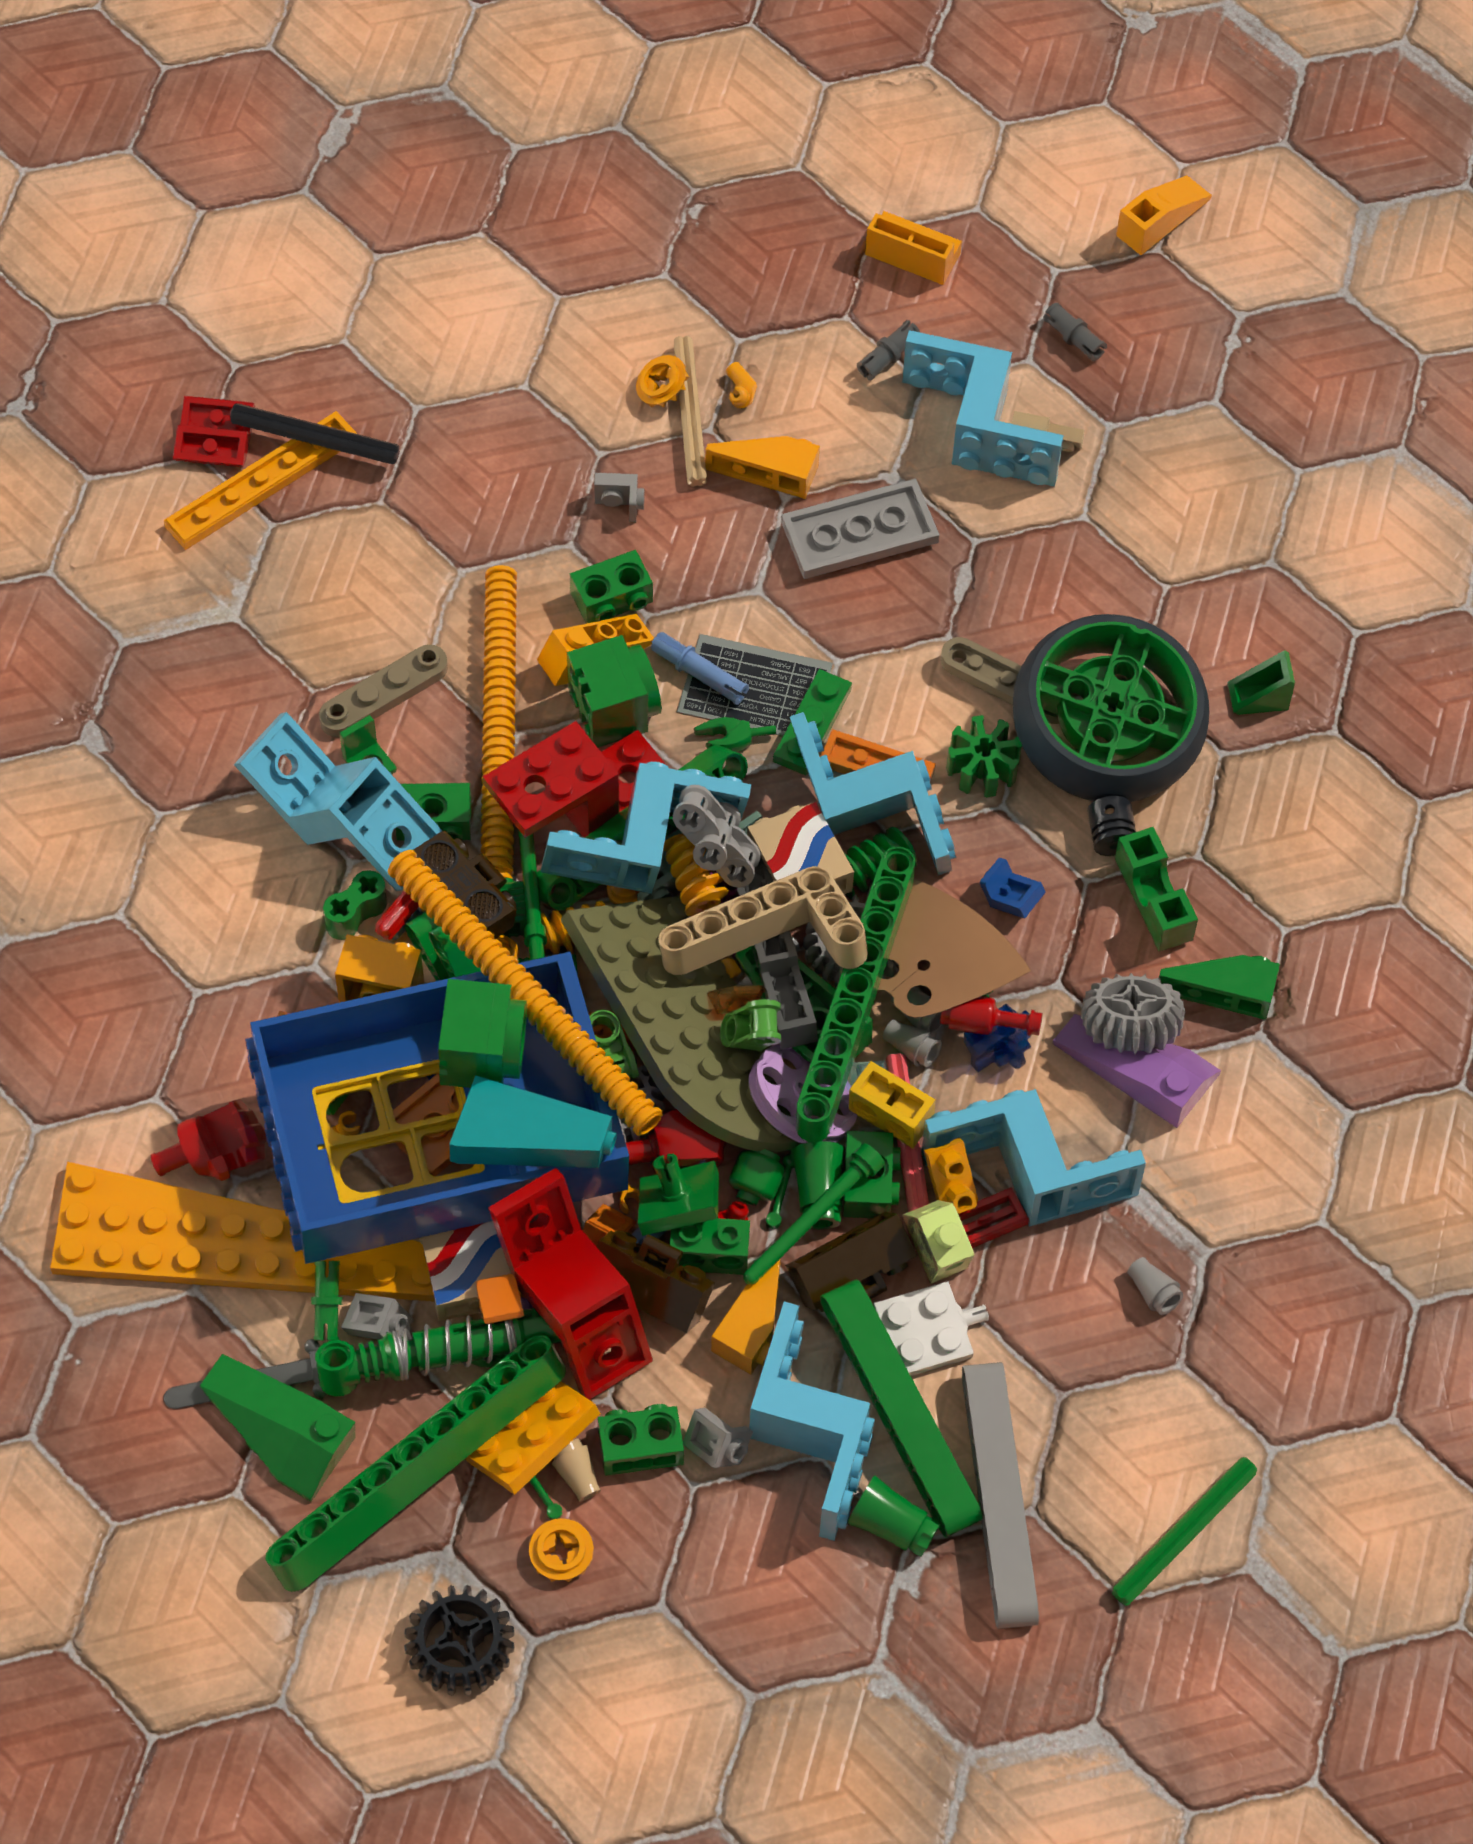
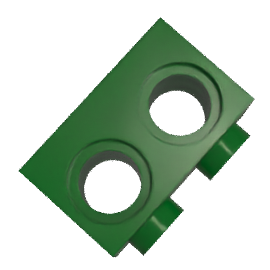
(608, 581)
(714, 1245)
(642, 1450)

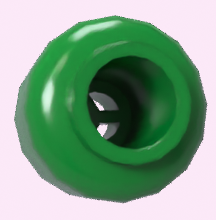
(756, 1176)

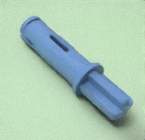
(689, 661)

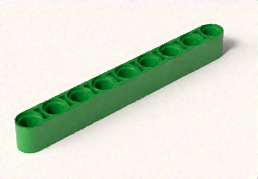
(855, 1006)
(415, 1463)

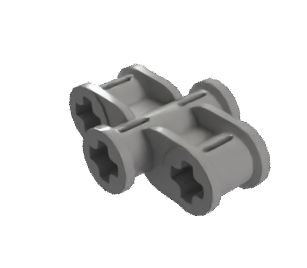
(724, 843)

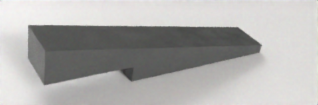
(782, 978)

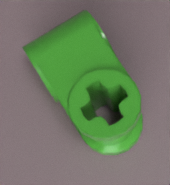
(751, 1026)
(616, 1044)

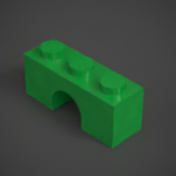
(1144, 869)

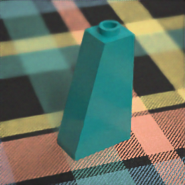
(528, 1130)

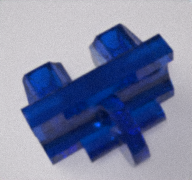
(1000, 1046)

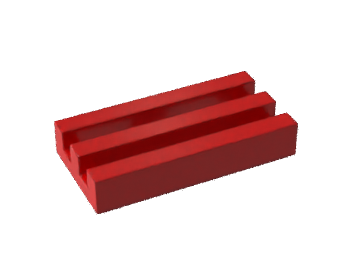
(1001, 1228)

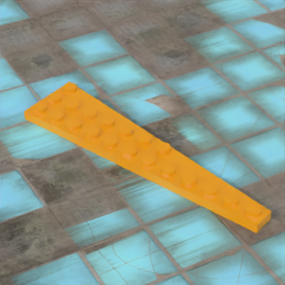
(178, 1235)

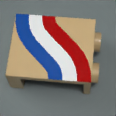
(801, 841)
(458, 1261)

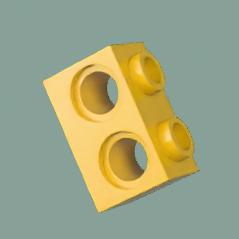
(891, 1104)

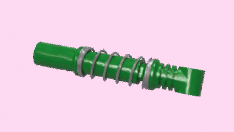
(343, 1366)

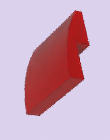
(209, 435)

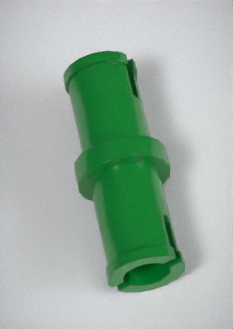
(326, 1300)

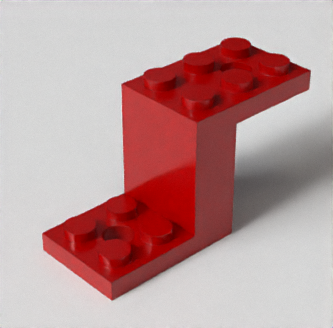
(575, 778)
(571, 1284)

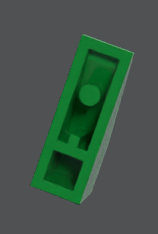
(1229, 983)

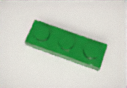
(820, 704)

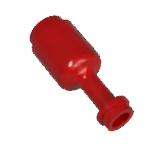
(982, 1016)

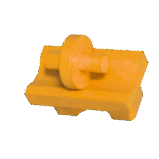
(952, 1175)

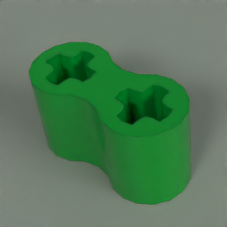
(351, 907)

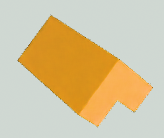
(912, 247)

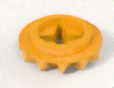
(661, 369)
(572, 1536)

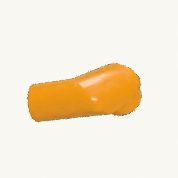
(744, 386)

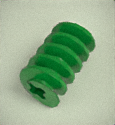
(867, 857)

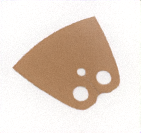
(963, 952)

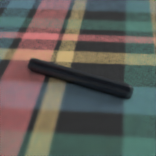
(315, 433)

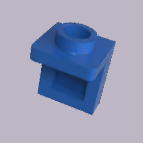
(1009, 890)

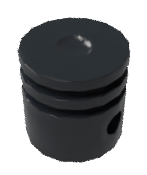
(1109, 827)

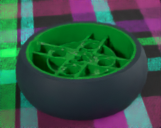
(1132, 645)

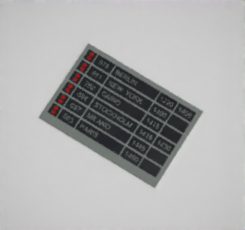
(774, 680)

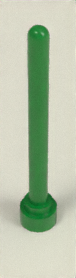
(864, 1163)

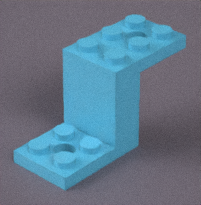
(980, 436)
(874, 793)
(335, 801)
(639, 857)
(1033, 1158)
(811, 1421)

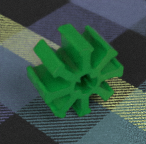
(983, 756)

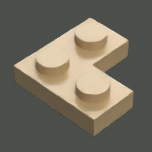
(1072, 436)

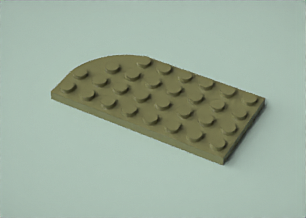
(674, 1019)

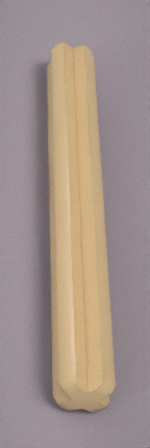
(691, 415)

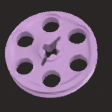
(788, 1091)

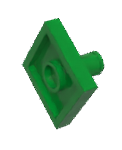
(677, 1195)

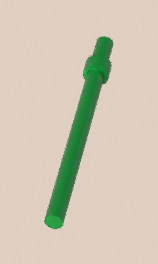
(534, 931)

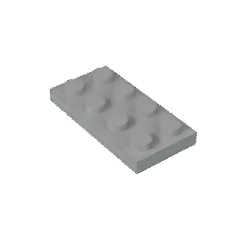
(860, 528)

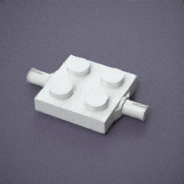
(929, 1327)

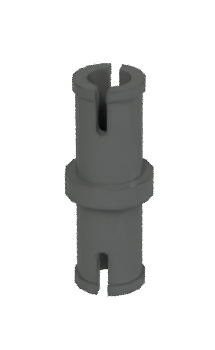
(1075, 331)
(886, 352)

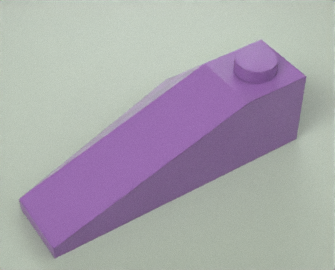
(1162, 1080)

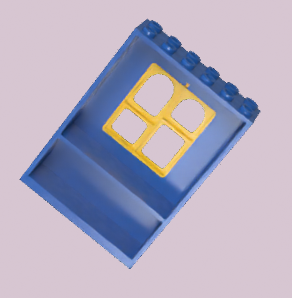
(386, 1039)

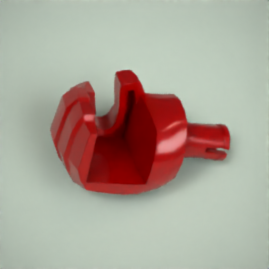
(680, 1137)
(215, 1143)

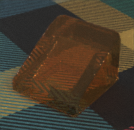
(732, 998)

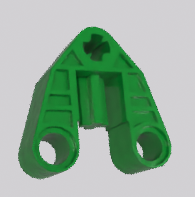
(437, 950)

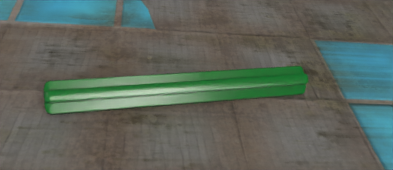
(1184, 1531)

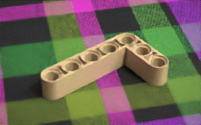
(765, 913)

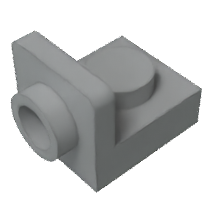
(619, 489)
(375, 1316)
(716, 1440)

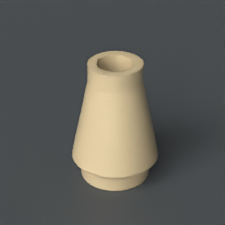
(577, 1470)

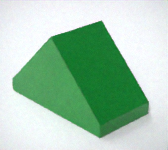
(1263, 687)

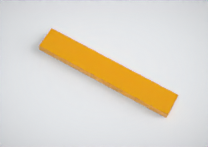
(250, 487)

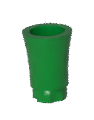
(816, 1169)
(893, 1518)

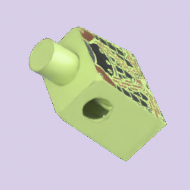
(939, 1239)

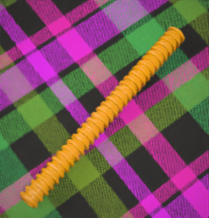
(498, 709)
(541, 1010)

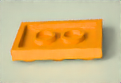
(534, 1437)

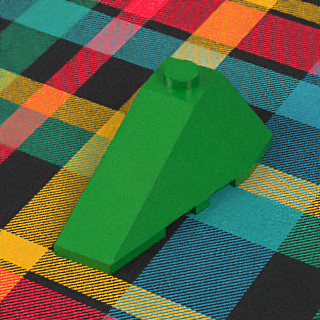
(285, 1427)

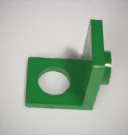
(360, 743)

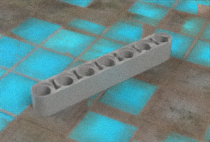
(1000, 1496)

